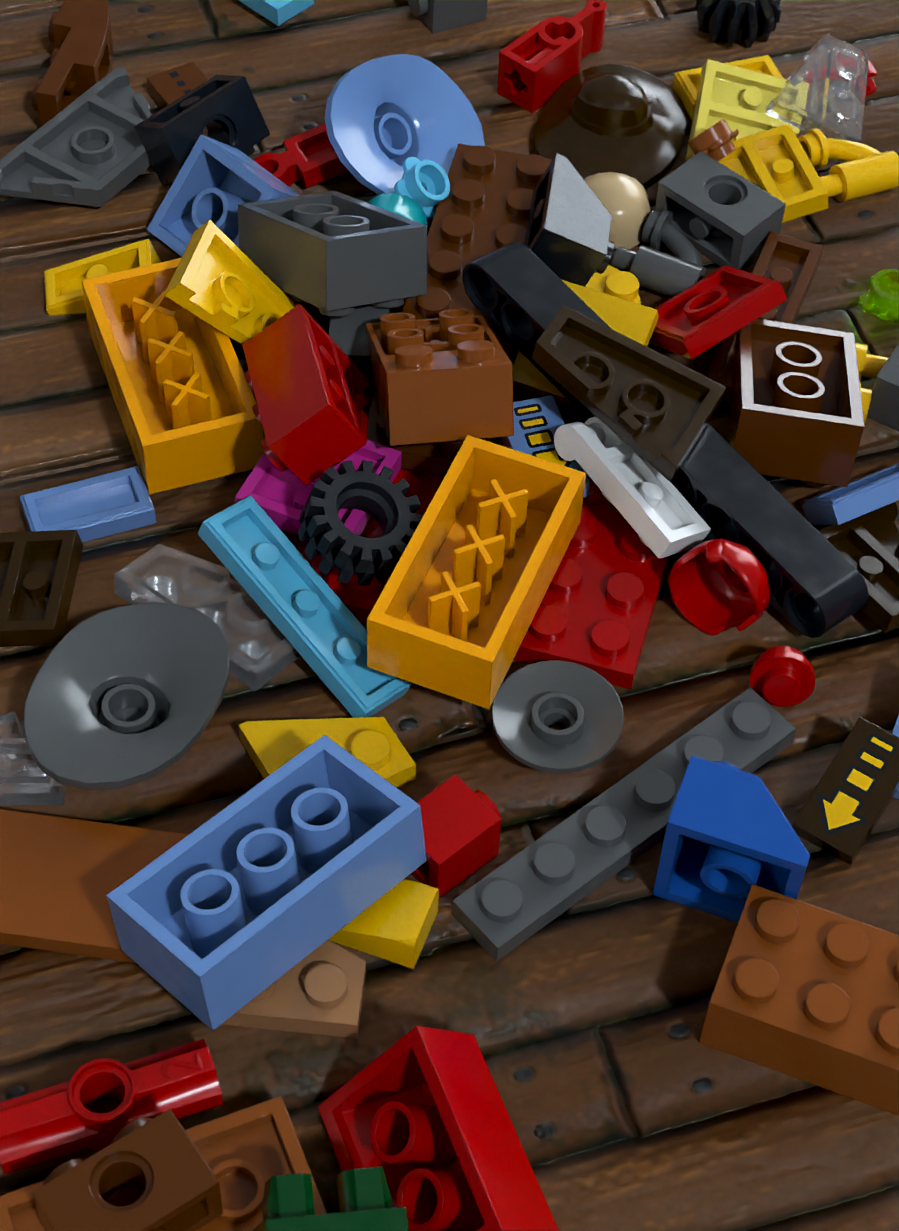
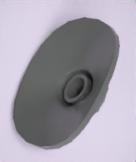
(125, 695)

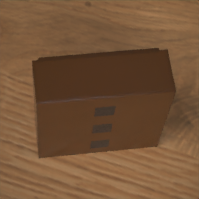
(174, 83)

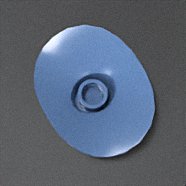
(396, 112)

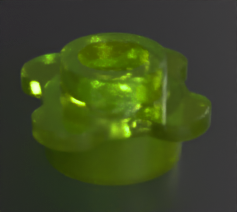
(883, 295)

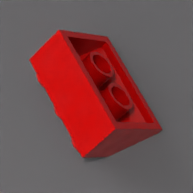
(440, 1136)

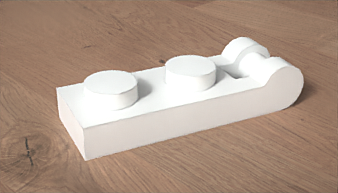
(633, 486)

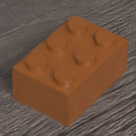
(811, 998)

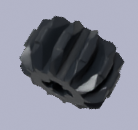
(738, 20)

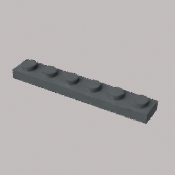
(612, 828)

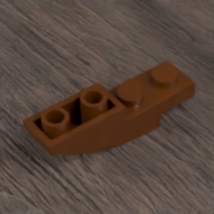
(80, 55)

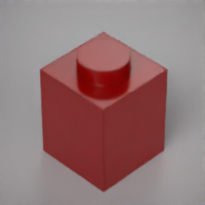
(459, 834)

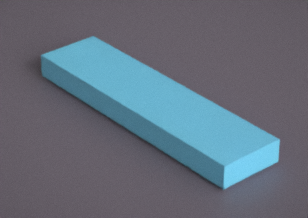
(300, 606)

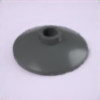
(561, 696)

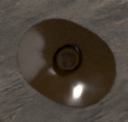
(614, 123)

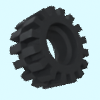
(367, 493)

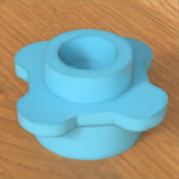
(424, 183)

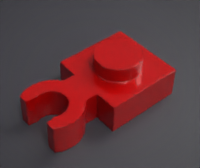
(305, 158)

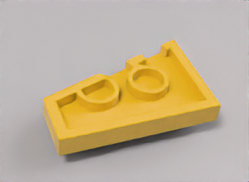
(225, 286)

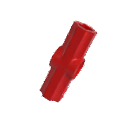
(59, 1118)

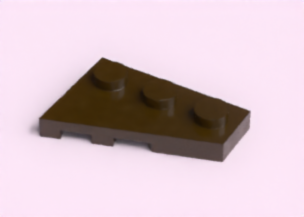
(629, 387)

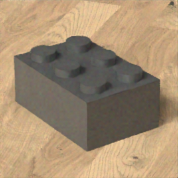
(335, 251)

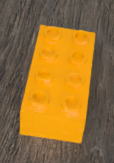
(171, 380)
(475, 571)

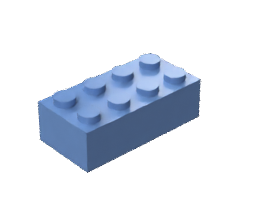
(268, 880)

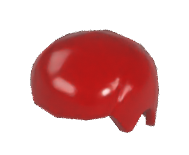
(719, 586)

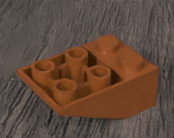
(440, 378)

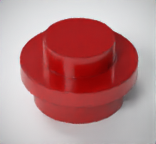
(782, 676)

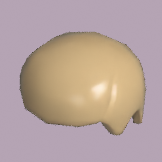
(625, 202)

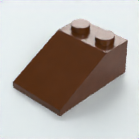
(796, 402)

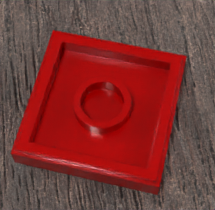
(714, 310)

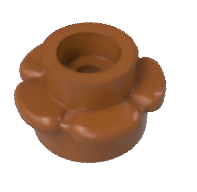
(715, 141)

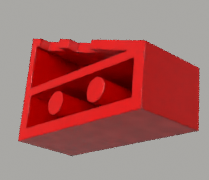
(305, 396)

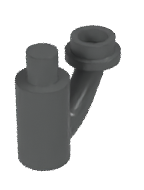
(657, 269)

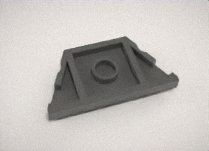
(84, 150)

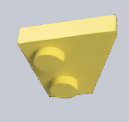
(737, 97)

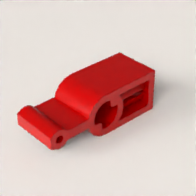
(549, 55)

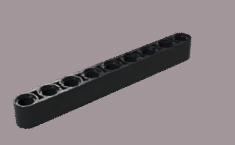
(805, 572)

